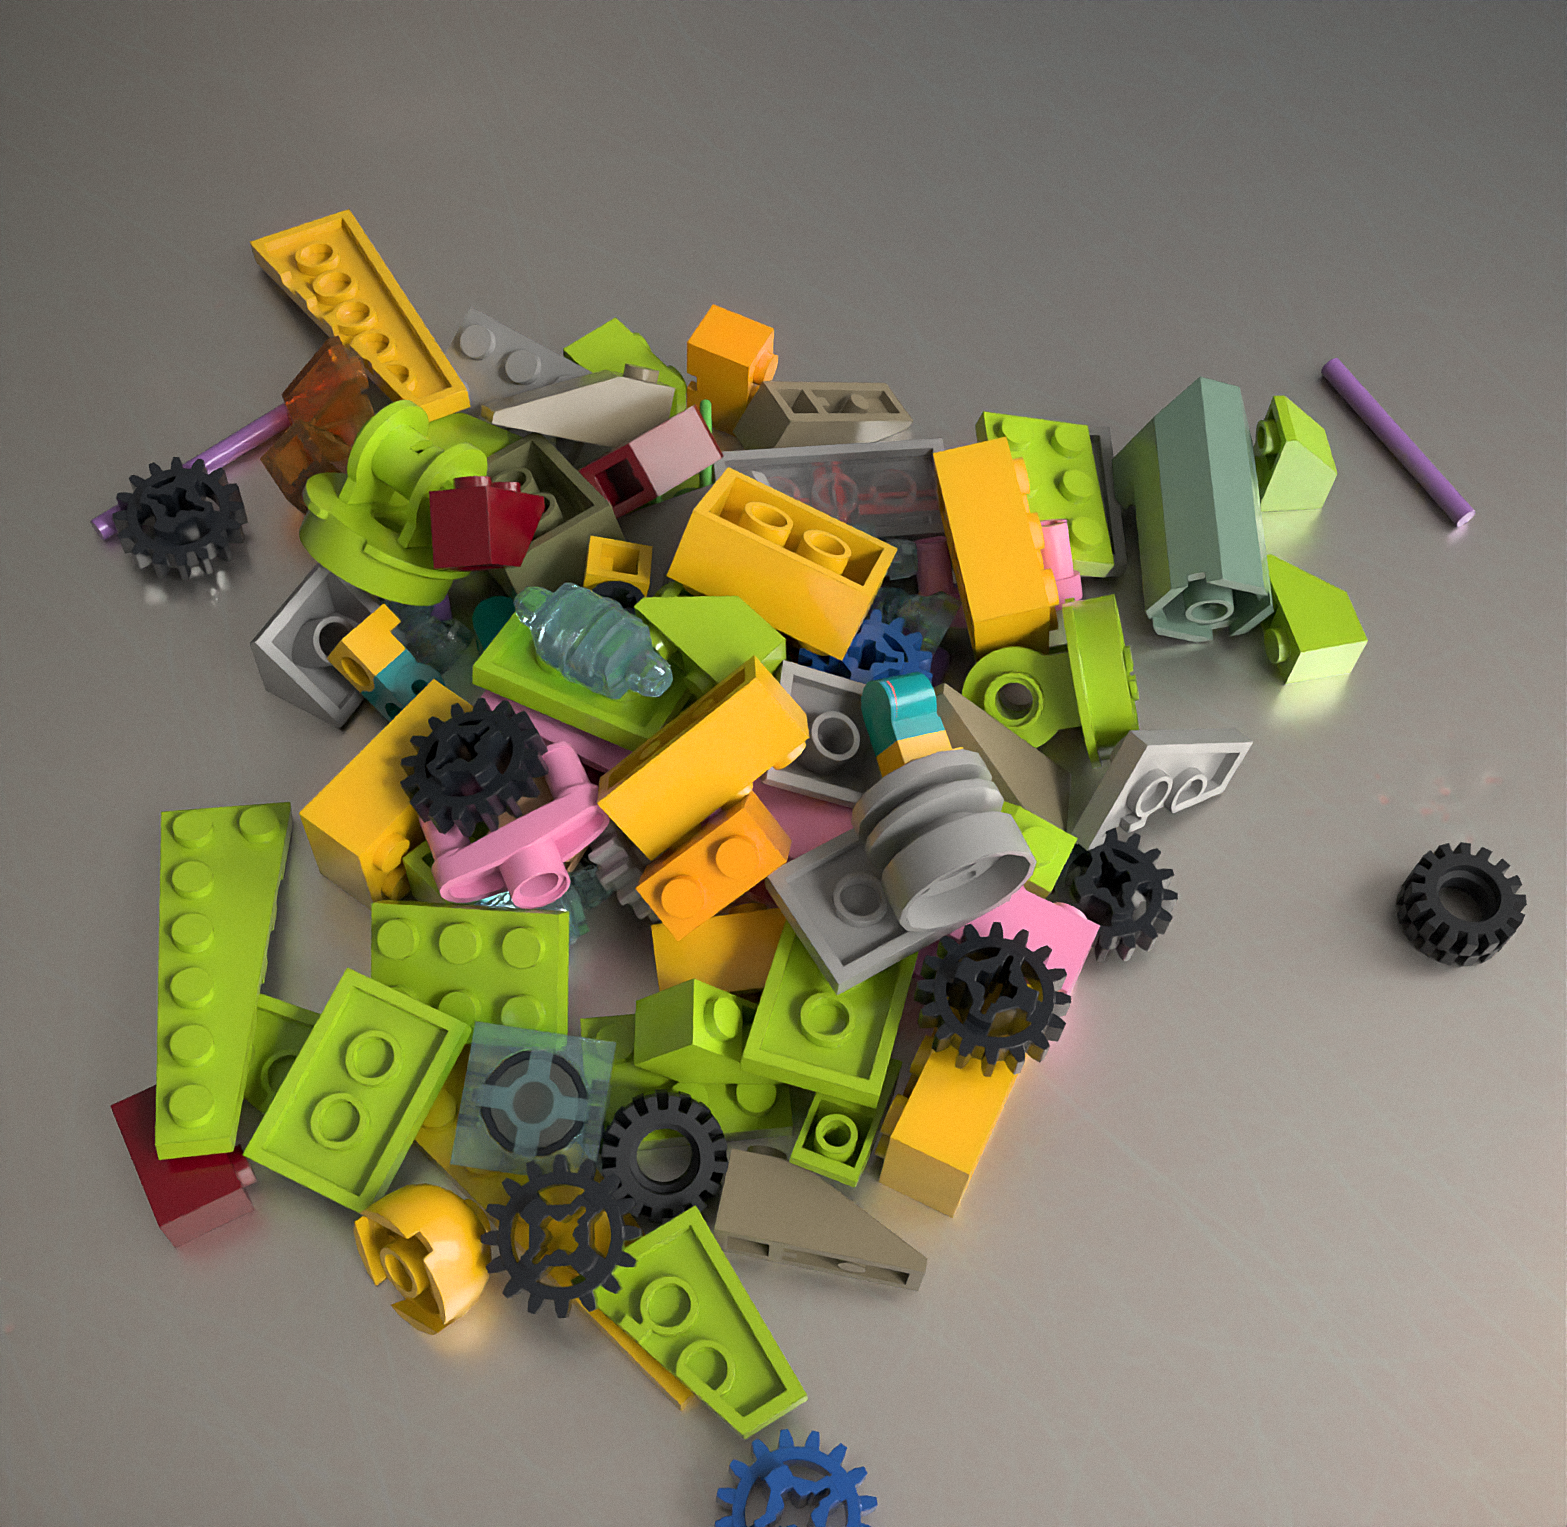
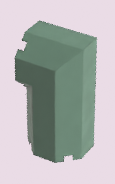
(1197, 514)

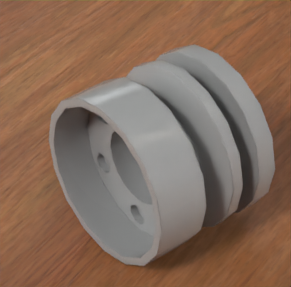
(942, 840)

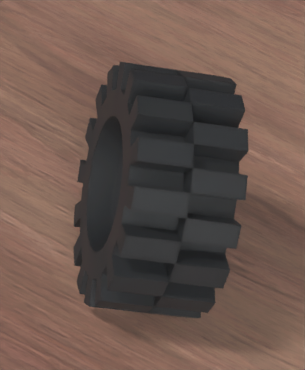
(1478, 879)
(672, 1112)

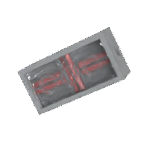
(855, 482)

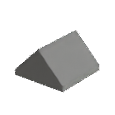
(302, 635)
(838, 756)

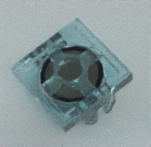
(532, 1100)

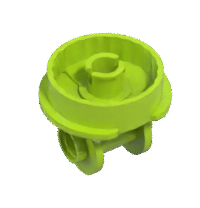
(377, 517)
(1070, 687)

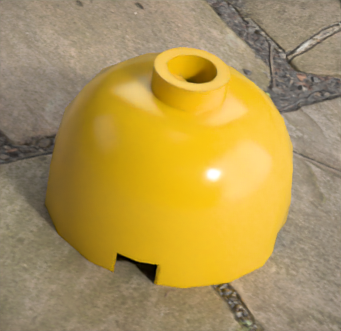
(428, 1250)

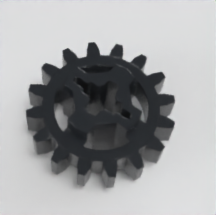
(183, 522)
(474, 767)
(1110, 889)
(967, 977)
(538, 1213)

